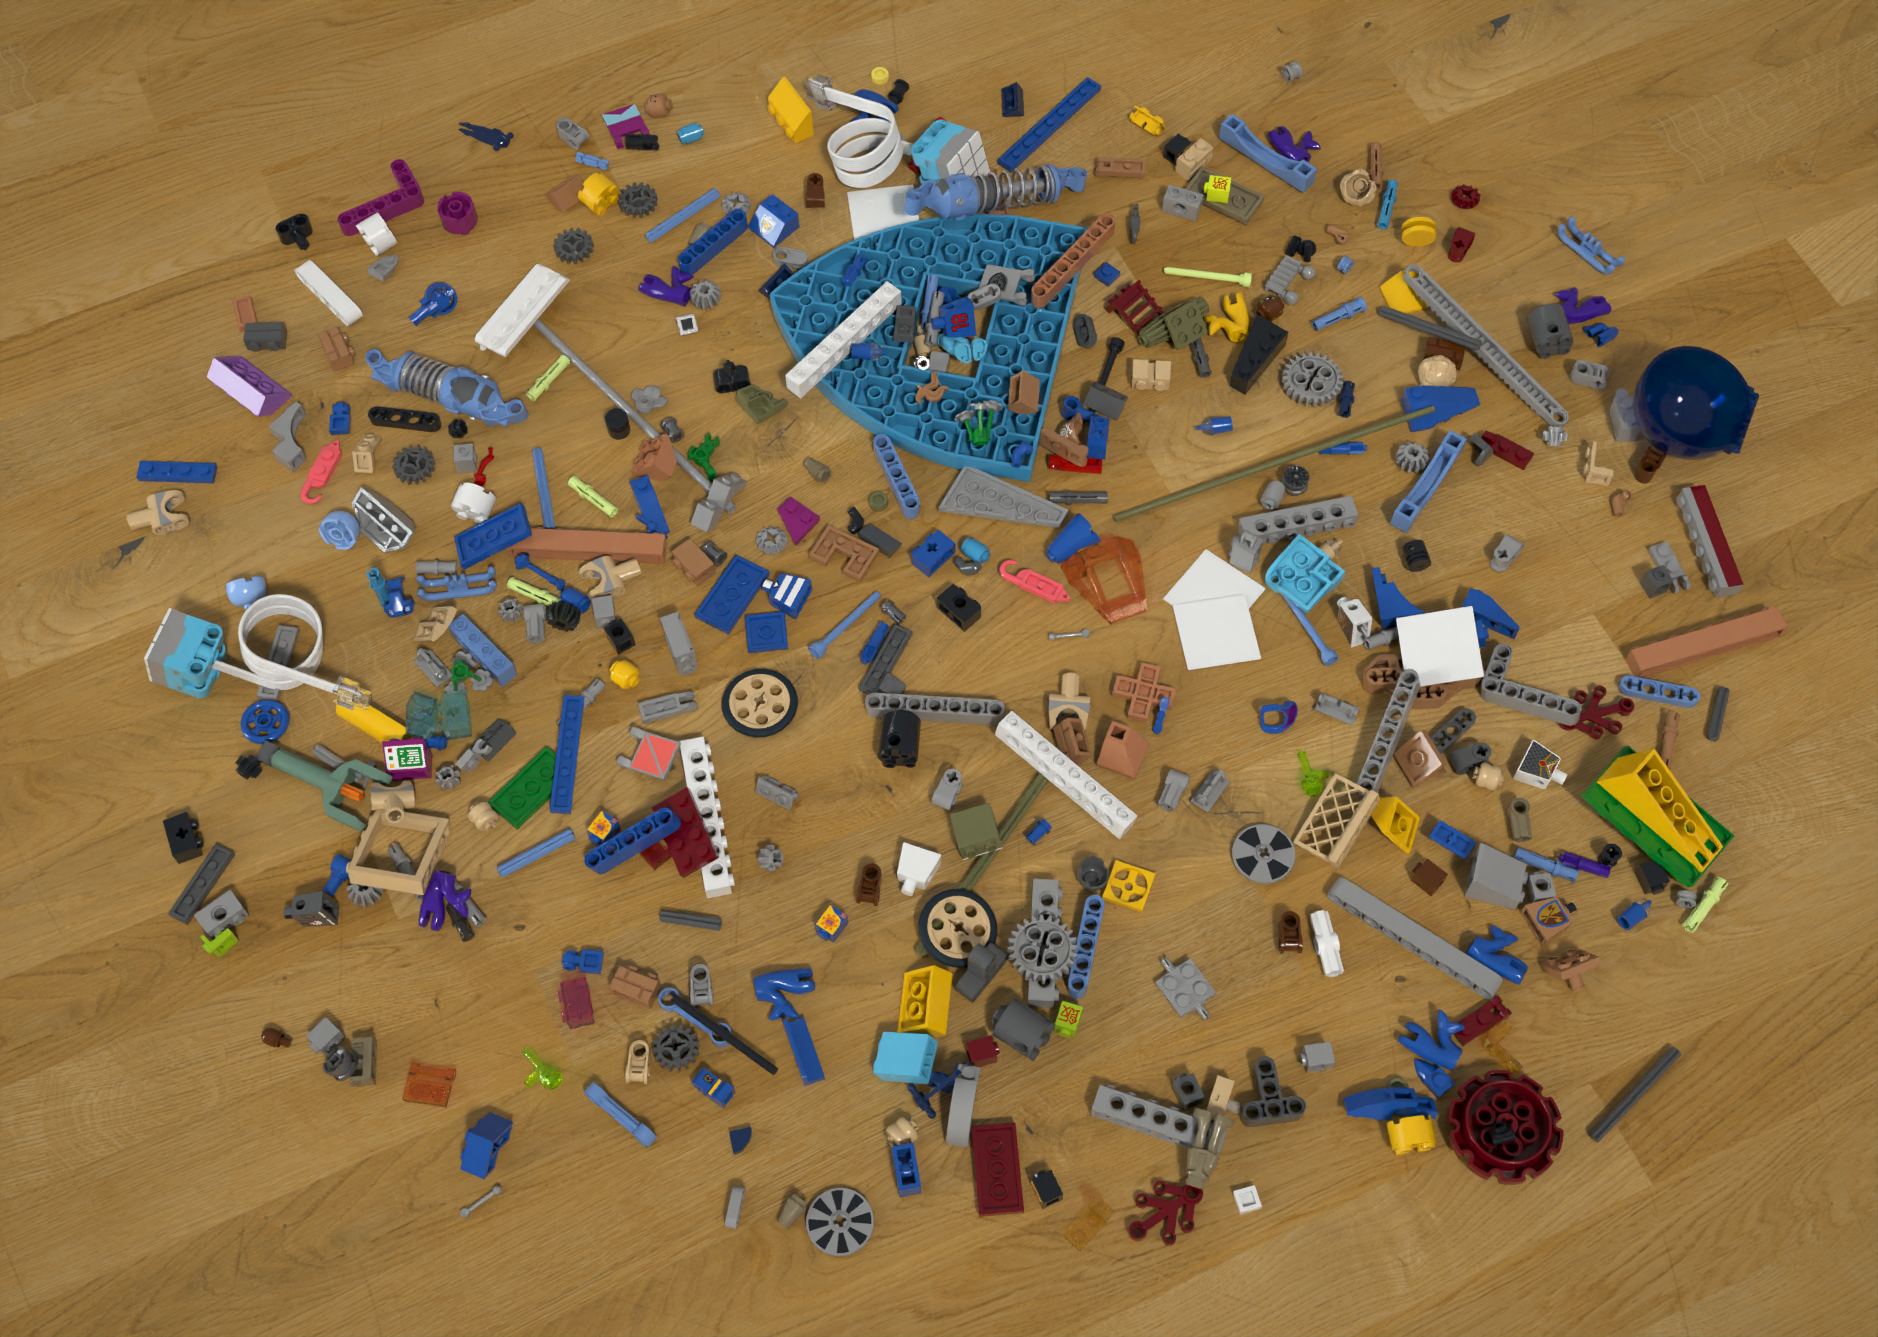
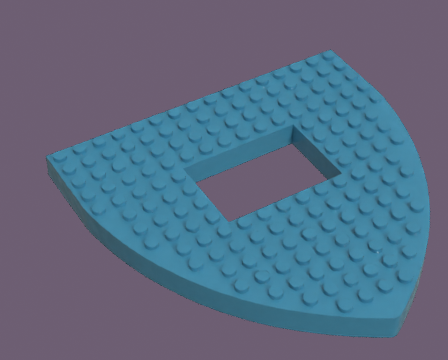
(884, 391)

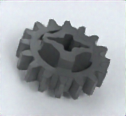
(638, 200)
(573, 246)
(405, 465)
(668, 1048)

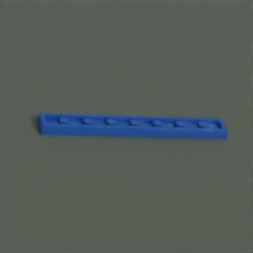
(1049, 124)

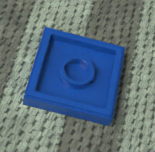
(766, 632)

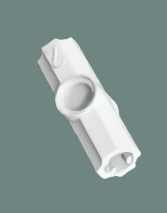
(1326, 943)

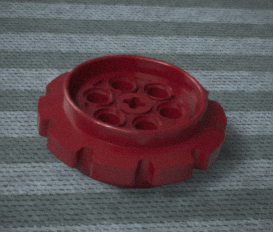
(1522, 1094)

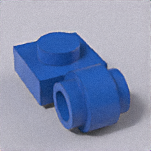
(340, 420)
(589, 962)

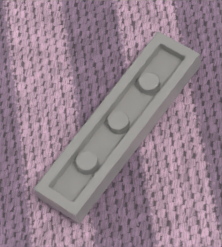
(280, 653)

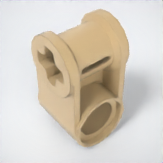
(638, 1067)

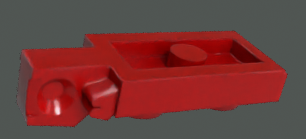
(1058, 463)

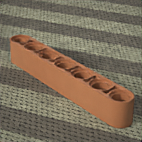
(1073, 260)

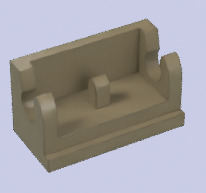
(366, 1052)

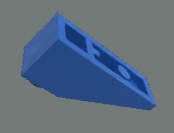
(648, 503)
(1491, 613)

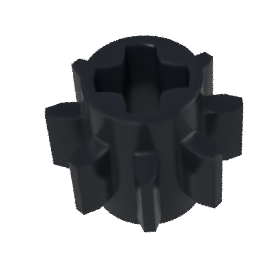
(248, 767)

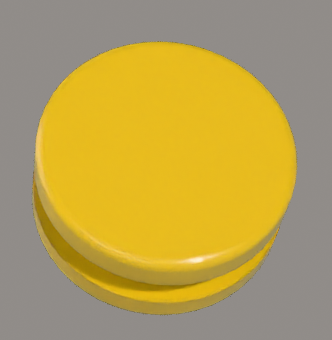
(1419, 231)

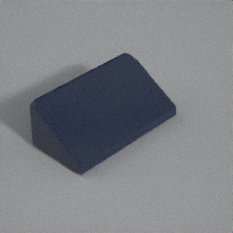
(1012, 101)
(775, 280)

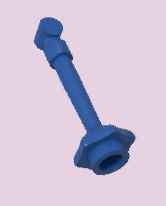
(522, 561)

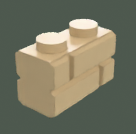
(1193, 158)

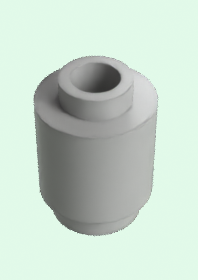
(1273, 495)

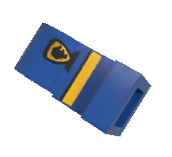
(713, 1087)

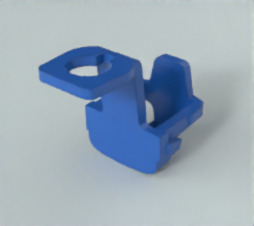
(397, 605)

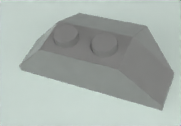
(382, 521)

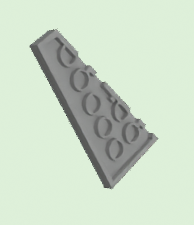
(992, 498)

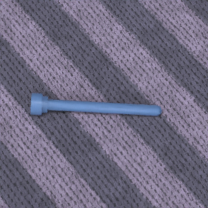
(818, 648)
(1327, 655)

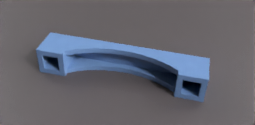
(1296, 173)
(1422, 492)

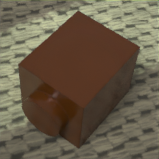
(1428, 876)

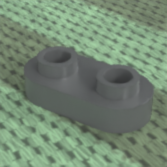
(1085, 331)

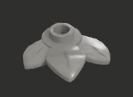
(648, 399)

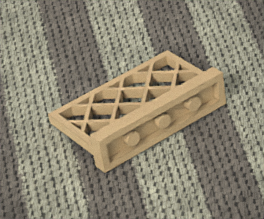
(1352, 829)

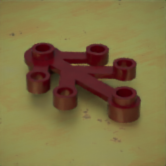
(1595, 715)
(1168, 1209)

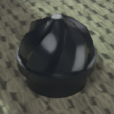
(457, 429)

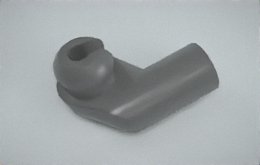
(967, 568)

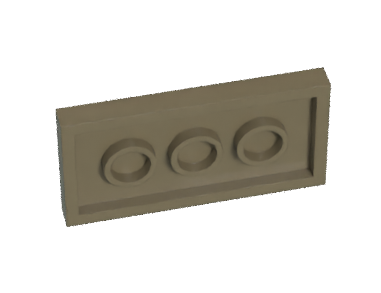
(1241, 201)

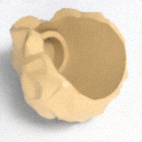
(1358, 188)
(1437, 371)

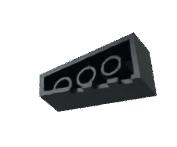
(1259, 350)

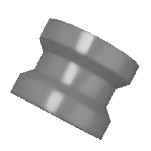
(1292, 71)

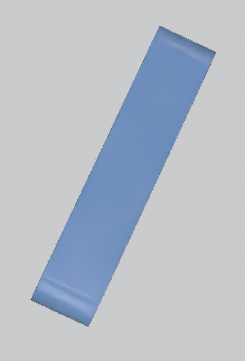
(899, 483)
(1086, 937)

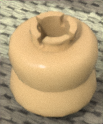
(1488, 776)
(483, 816)
(902, 1132)

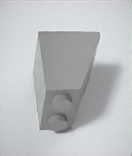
(1496, 878)

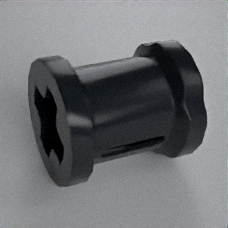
(1612, 856)

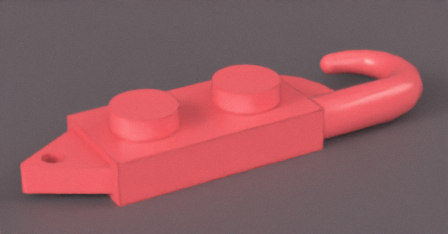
(321, 470)
(1035, 583)

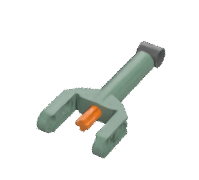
(334, 784)

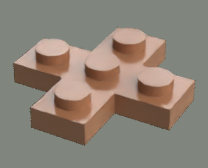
(1143, 691)

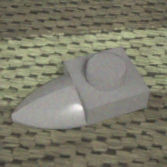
(383, 267)

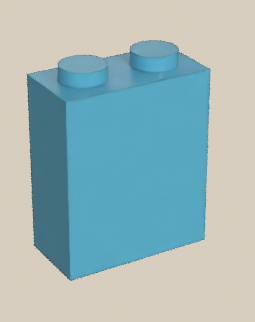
(905, 1057)

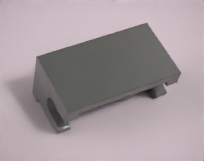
(1105, 400)

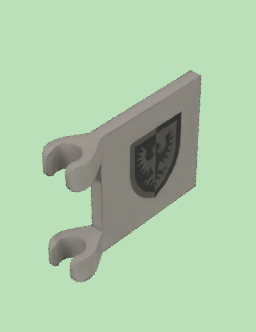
(1008, 282)

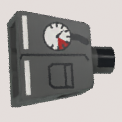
(313, 910)

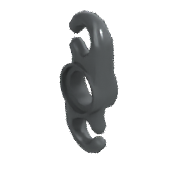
(1135, 223)

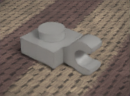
(471, 757)

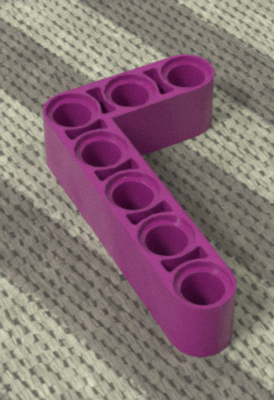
(389, 205)

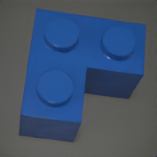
(484, 1143)

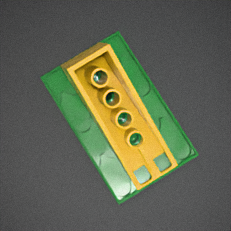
(1657, 814)

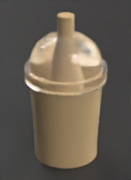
(919, 339)
(1331, 548)

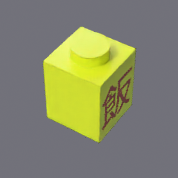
(1217, 189)

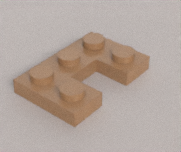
(835, 540)

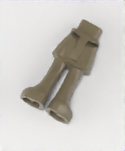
(1200, 1161)

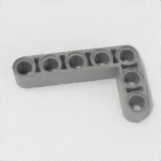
(1523, 693)

